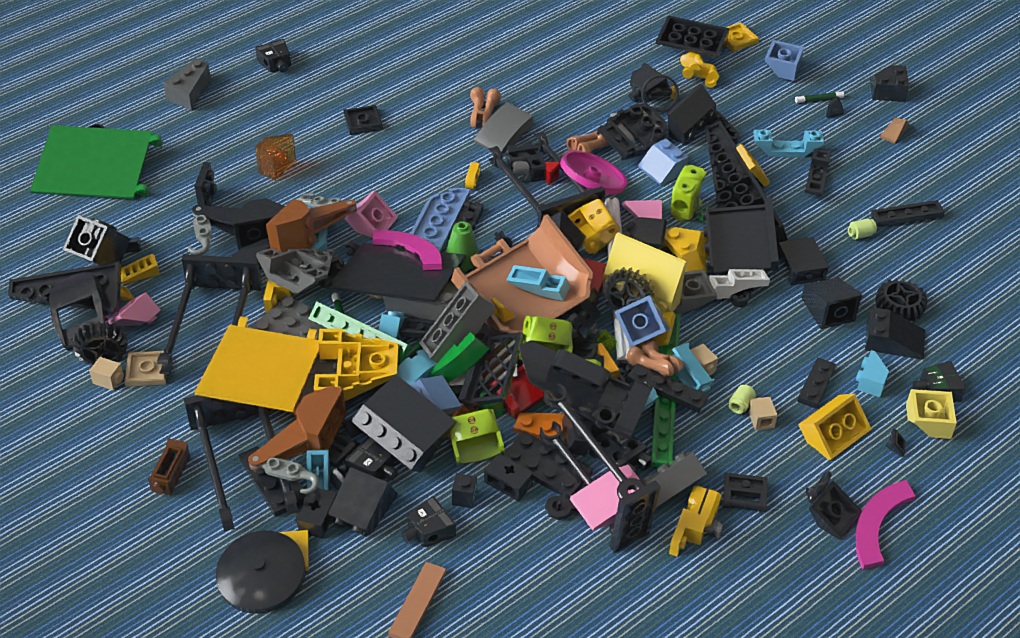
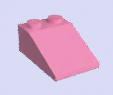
(599, 499)

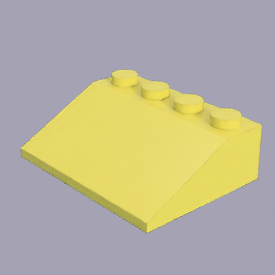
(660, 267)

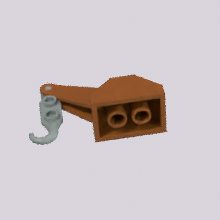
(297, 224)
(316, 426)

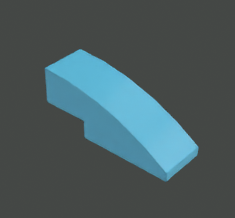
(539, 282)

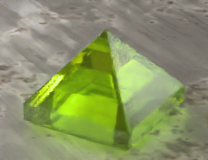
(606, 339)

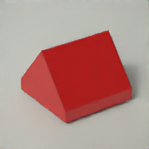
(552, 171)

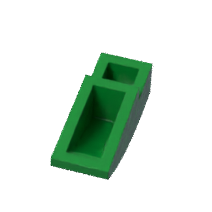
(459, 358)

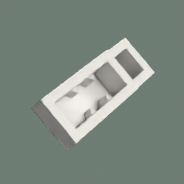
(737, 281)

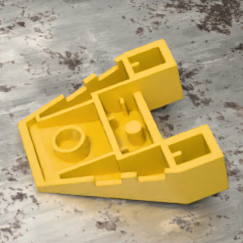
(361, 361)

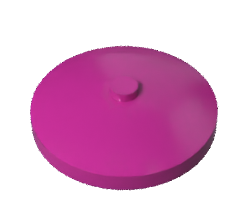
(593, 171)

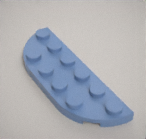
(440, 216)

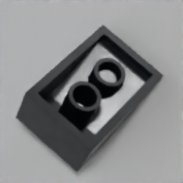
(893, 334)

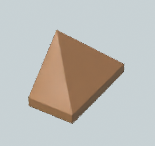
(895, 130)

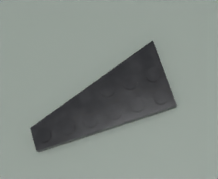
(38, 287)

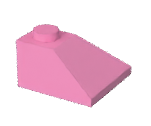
(646, 208)
(371, 215)
(136, 312)

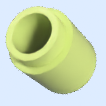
(862, 228)
(741, 399)

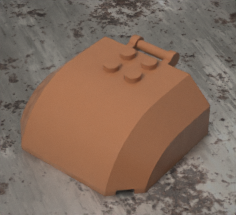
(543, 250)

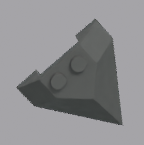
(296, 268)

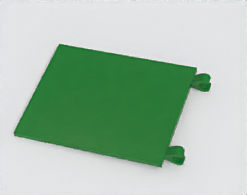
(93, 162)

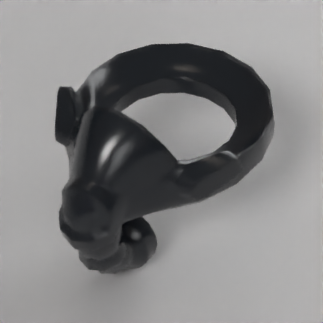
(814, 492)

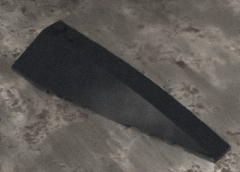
(731, 176)

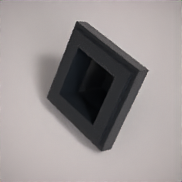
(896, 443)

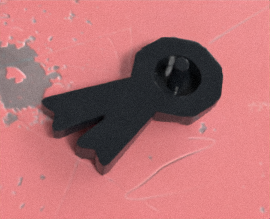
(559, 507)

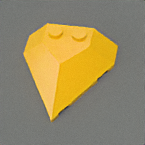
(688, 246)

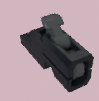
(583, 319)

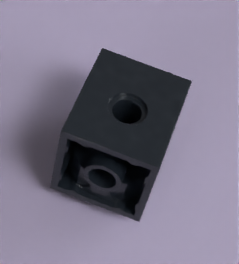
(96, 241)

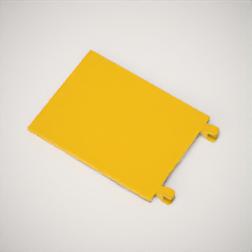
(259, 367)

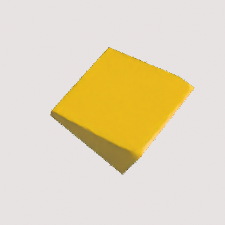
(502, 311)

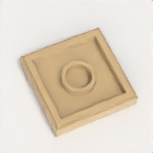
(143, 369)

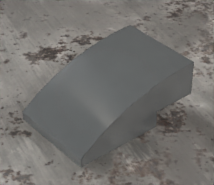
(504, 128)
(695, 291)

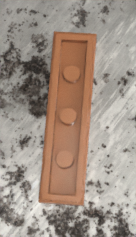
(417, 601)

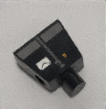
(274, 56)
(372, 460)
(429, 524)

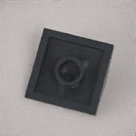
(834, 510)

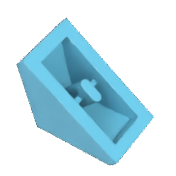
(319, 464)

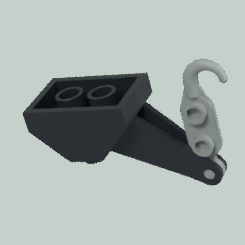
(245, 223)

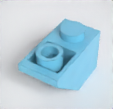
(391, 323)
(873, 376)

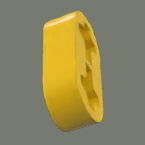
(472, 175)

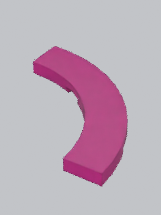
(428, 252)
(871, 518)

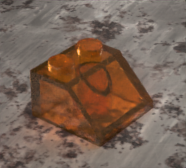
(275, 155)

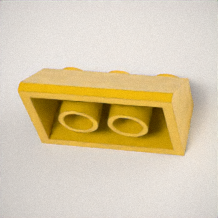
(835, 425)

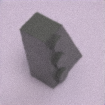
(188, 83)
(676, 475)

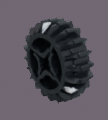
(636, 287)
(902, 299)
(99, 341)

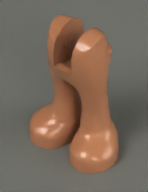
(478, 97)
(587, 142)
(652, 359)

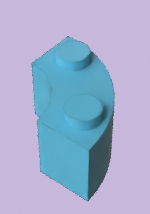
(416, 368)

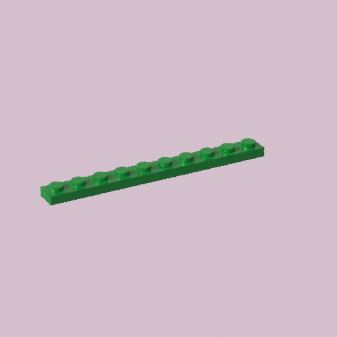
(665, 411)

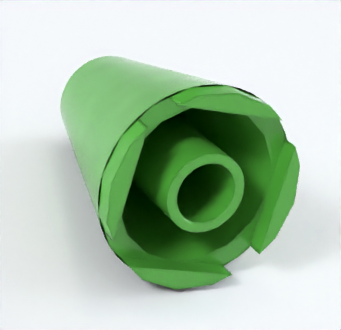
(463, 242)

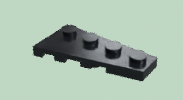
(270, 486)

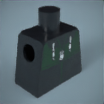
(941, 378)

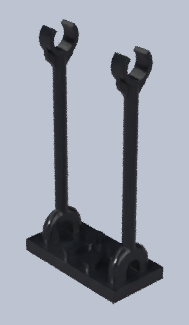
(567, 204)
(212, 273)
(209, 411)
(635, 509)

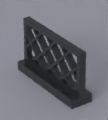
(476, 374)

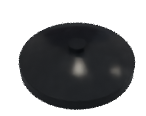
(260, 572)

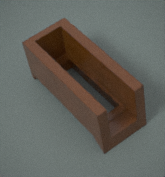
(165, 484)

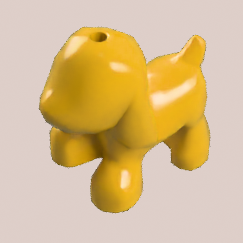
(696, 67)

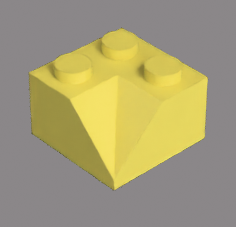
(932, 412)

